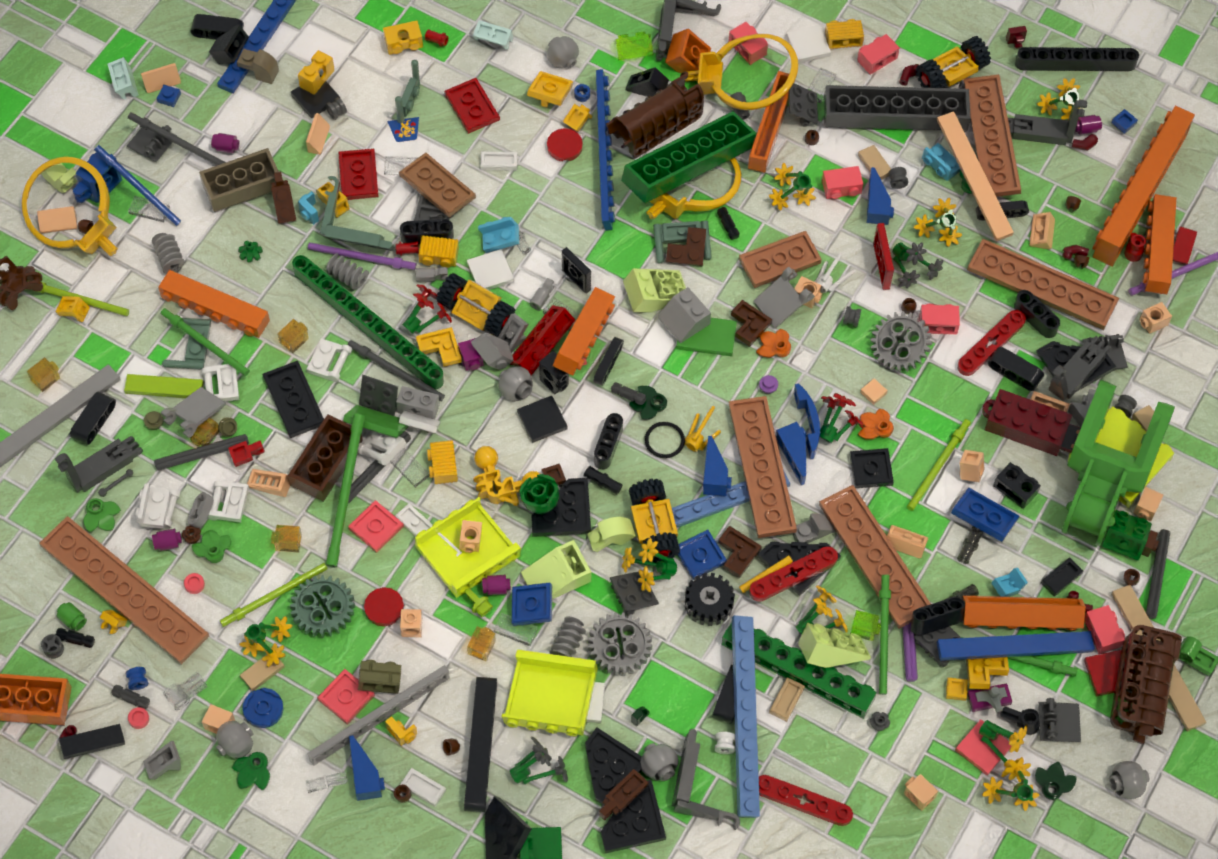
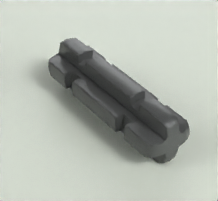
(628, 393)
(130, 696)

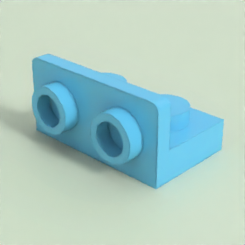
(941, 161)
(499, 234)

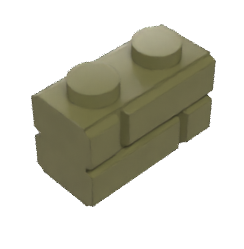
(379, 676)

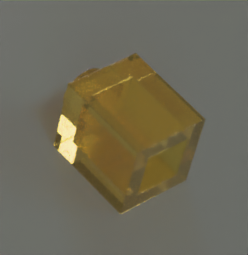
(293, 335)
(44, 374)
(205, 433)
(287, 538)
(481, 643)

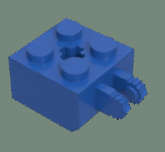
(87, 185)

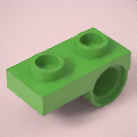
(1196, 656)

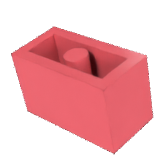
(752, 49)
(878, 54)
(842, 182)
(940, 318)
(1104, 629)

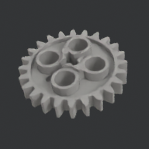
(916, 349)
(638, 641)

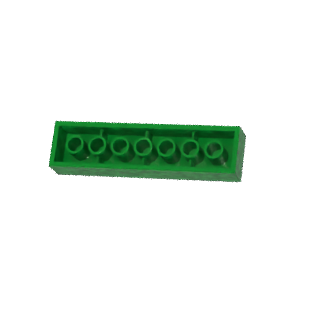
(688, 157)

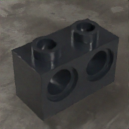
(552, 377)
(1013, 488)

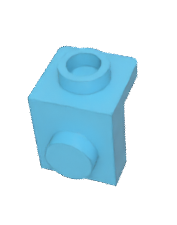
(306, 208)
(1010, 584)

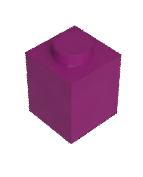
(470, 357)

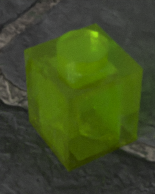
(866, 625)

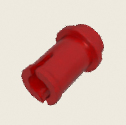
(441, 39)
(406, 248)

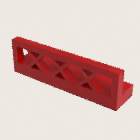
(543, 340)

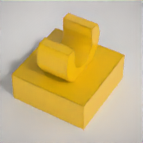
(114, 619)

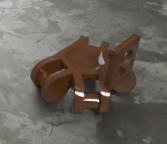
(15, 281)

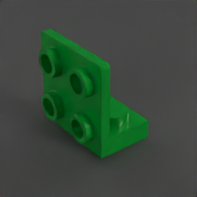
(1127, 535)
(543, 844)

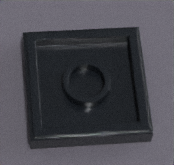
(314, 103)
(576, 270)
(542, 419)
(871, 468)

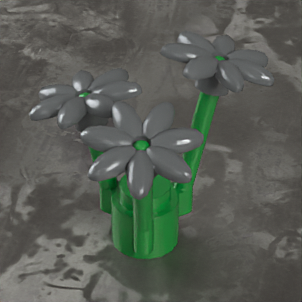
(904, 253)
(521, 770)

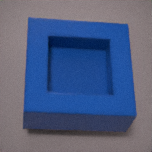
(168, 96)
(1124, 121)

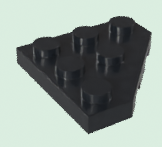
(1056, 354)
(569, 515)
(796, 550)
(608, 762)
(635, 825)
(504, 831)

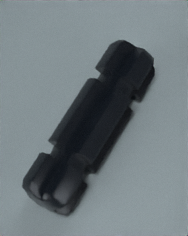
(728, 223)
(75, 637)

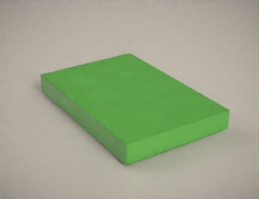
(714, 339)
(377, 421)

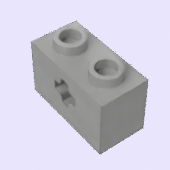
(418, 402)

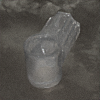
(180, 694)

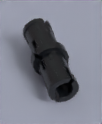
(603, 480)

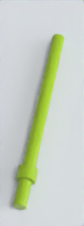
(89, 301)
(957, 436)
(240, 613)

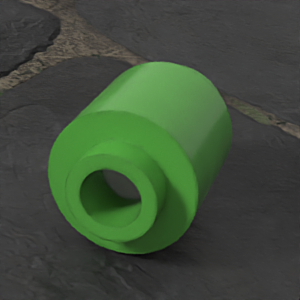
(71, 616)

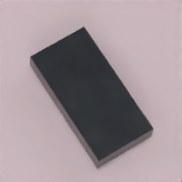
(1062, 577)

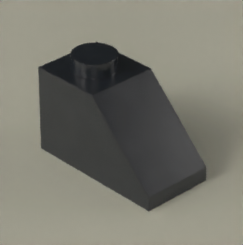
(229, 45)
(647, 82)

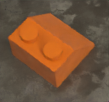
(685, 51)

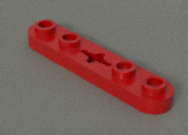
(980, 354)
(777, 581)
(823, 807)

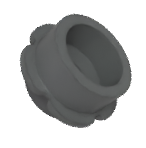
(880, 726)

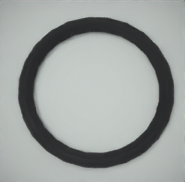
(664, 424)

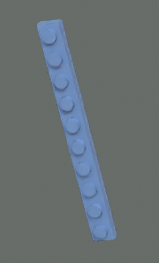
(745, 717)

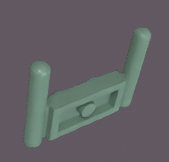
(412, 90)
(678, 233)
(195, 351)

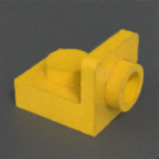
(577, 117)
(73, 307)
(397, 729)

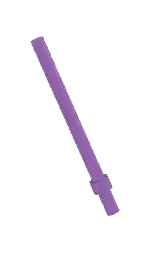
(397, 263)
(1177, 272)

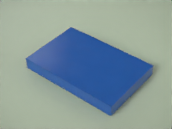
(985, 514)

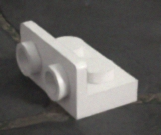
(153, 507)

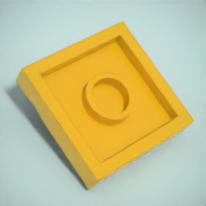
(549, 89)

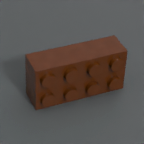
(322, 459)

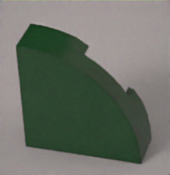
(639, 715)

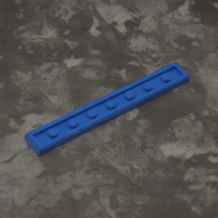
(1015, 645)

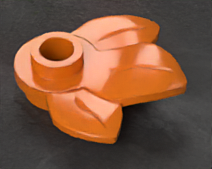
(774, 344)
(874, 423)

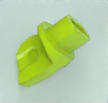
(480, 605)

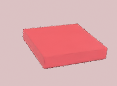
(376, 526)
(344, 697)
(979, 752)

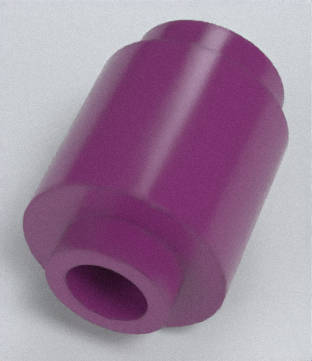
(1088, 124)
(225, 142)
(166, 539)
(496, 584)

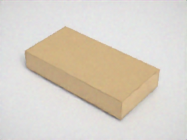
(872, 158)
(260, 673)
(787, 699)

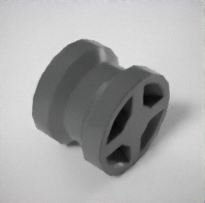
(336, 108)
(898, 177)
(852, 316)
(1126, 404)
(51, 641)

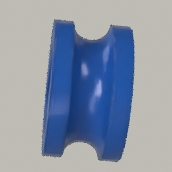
(578, 96)

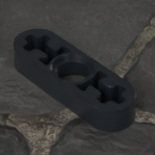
(1011, 209)
(608, 361)

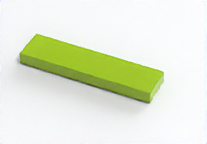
(161, 386)

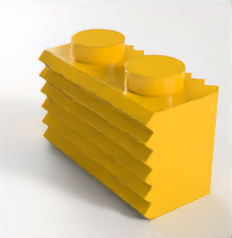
(844, 34)
(438, 251)
(443, 462)

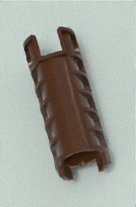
(658, 116)
(1149, 683)

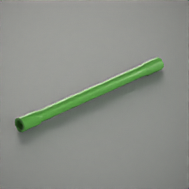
(334, 549)

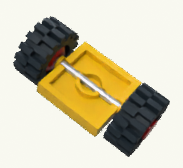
(954, 64)
(474, 304)
(654, 517)

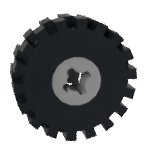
(709, 608)

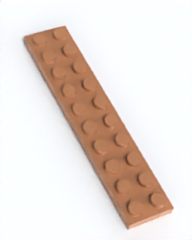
(124, 590)

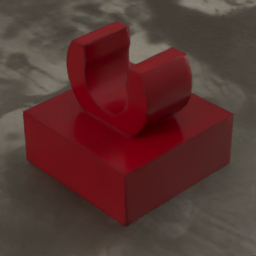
(1016, 35)

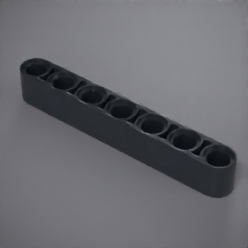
(1076, 59)
(480, 744)

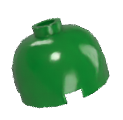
(540, 494)

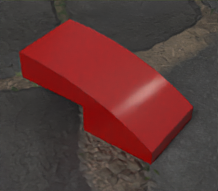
(1183, 245)

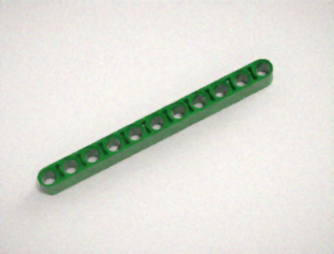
(371, 328)

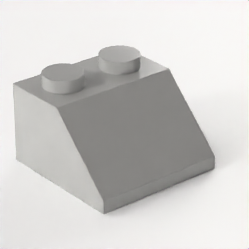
(685, 315)

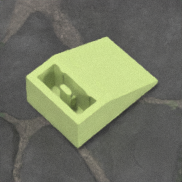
(652, 288)
(562, 568)
(831, 646)

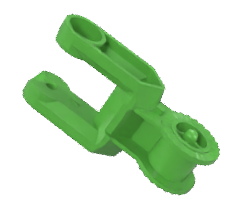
(1106, 471)

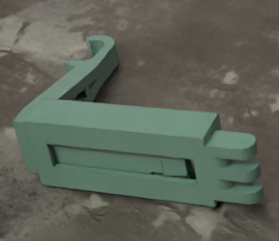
(346, 234)

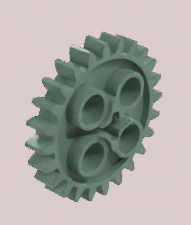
(306, 614)

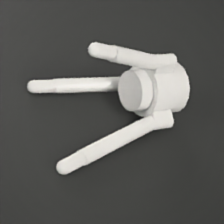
(826, 280)

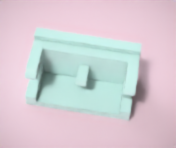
(493, 34)
(122, 78)

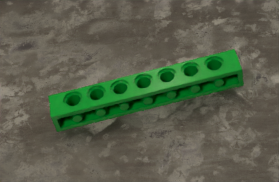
(857, 705)

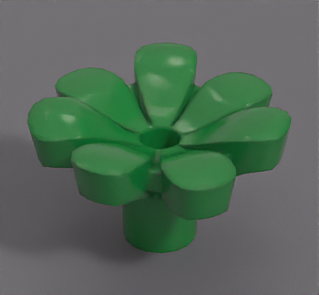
(250, 250)

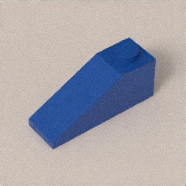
(879, 201)
(793, 445)
(716, 472)
(366, 776)

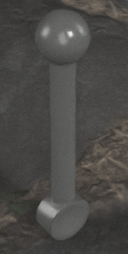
(102, 492)

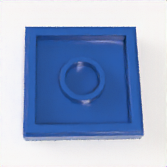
(701, 554)
(532, 604)

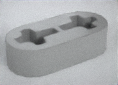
(200, 510)

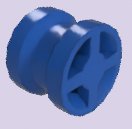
(137, 678)

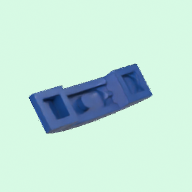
(803, 401)

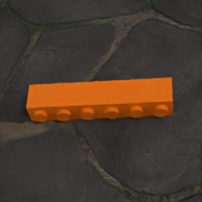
(769, 127)
(1160, 244)
(214, 304)
(584, 330)
(1023, 612)

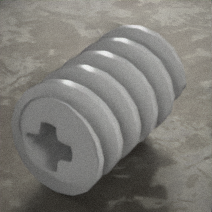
(167, 252)
(346, 273)
(567, 637)

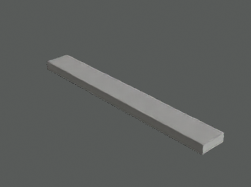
(56, 413)
(379, 715)

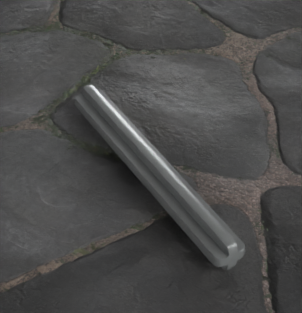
(199, 452)
(370, 473)
(1158, 573)

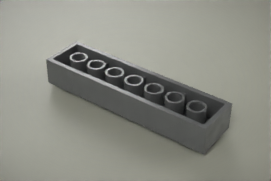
(893, 107)

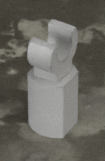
(431, 274)
(542, 295)

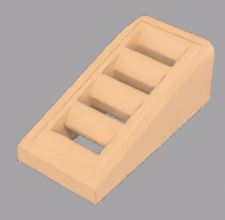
(279, 488)

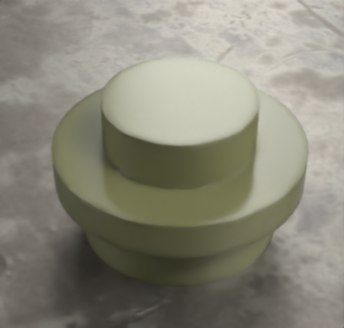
(153, 420)
(227, 427)

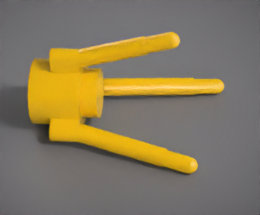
(694, 441)

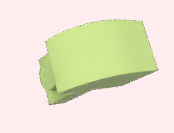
(60, 177)
(611, 530)

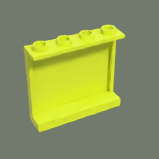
(1126, 436)
(468, 568)
(550, 693)

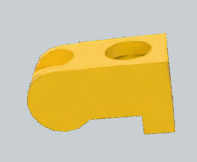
(342, 202)

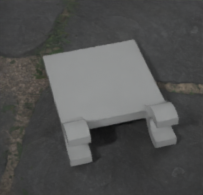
(781, 298)
(194, 410)

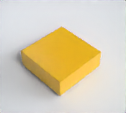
(956, 689)

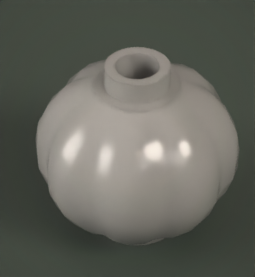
(562, 52)
(516, 381)
(234, 739)
(659, 762)
(1130, 778)

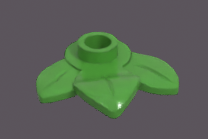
(102, 517)
(212, 546)

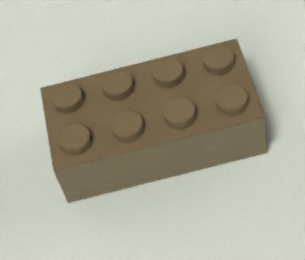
(239, 179)

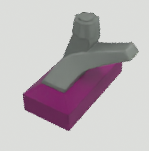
(993, 698)

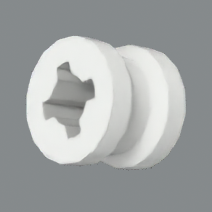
(724, 743)

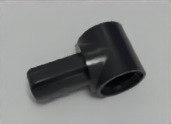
(1021, 718)

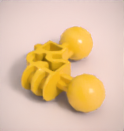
(486, 459)

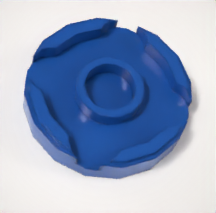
(263, 708)

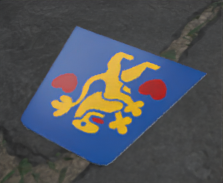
(404, 131)

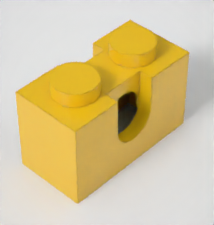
(408, 38)
(310, 77)

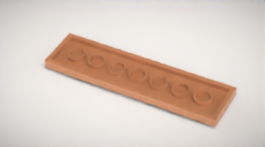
(993, 134)
(1044, 282)
(762, 467)
(874, 552)

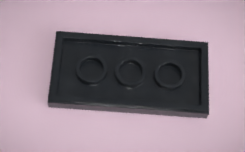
(293, 399)

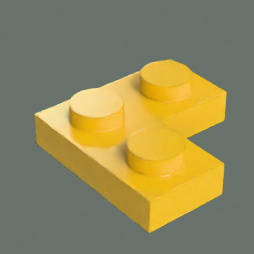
(441, 341)
(981, 669)

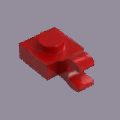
(242, 452)

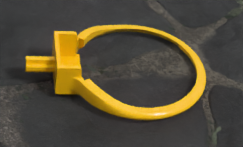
(711, 68)
(676, 208)
(102, 229)

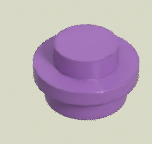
(768, 384)

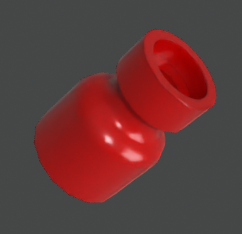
(1135, 247)

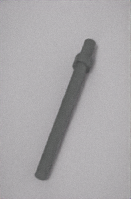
(146, 124)
(365, 352)

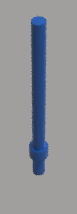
(110, 160)

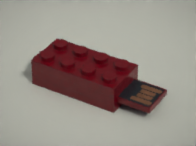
(1030, 423)

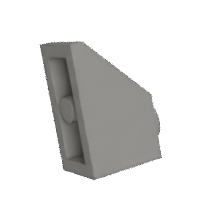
(493, 350)

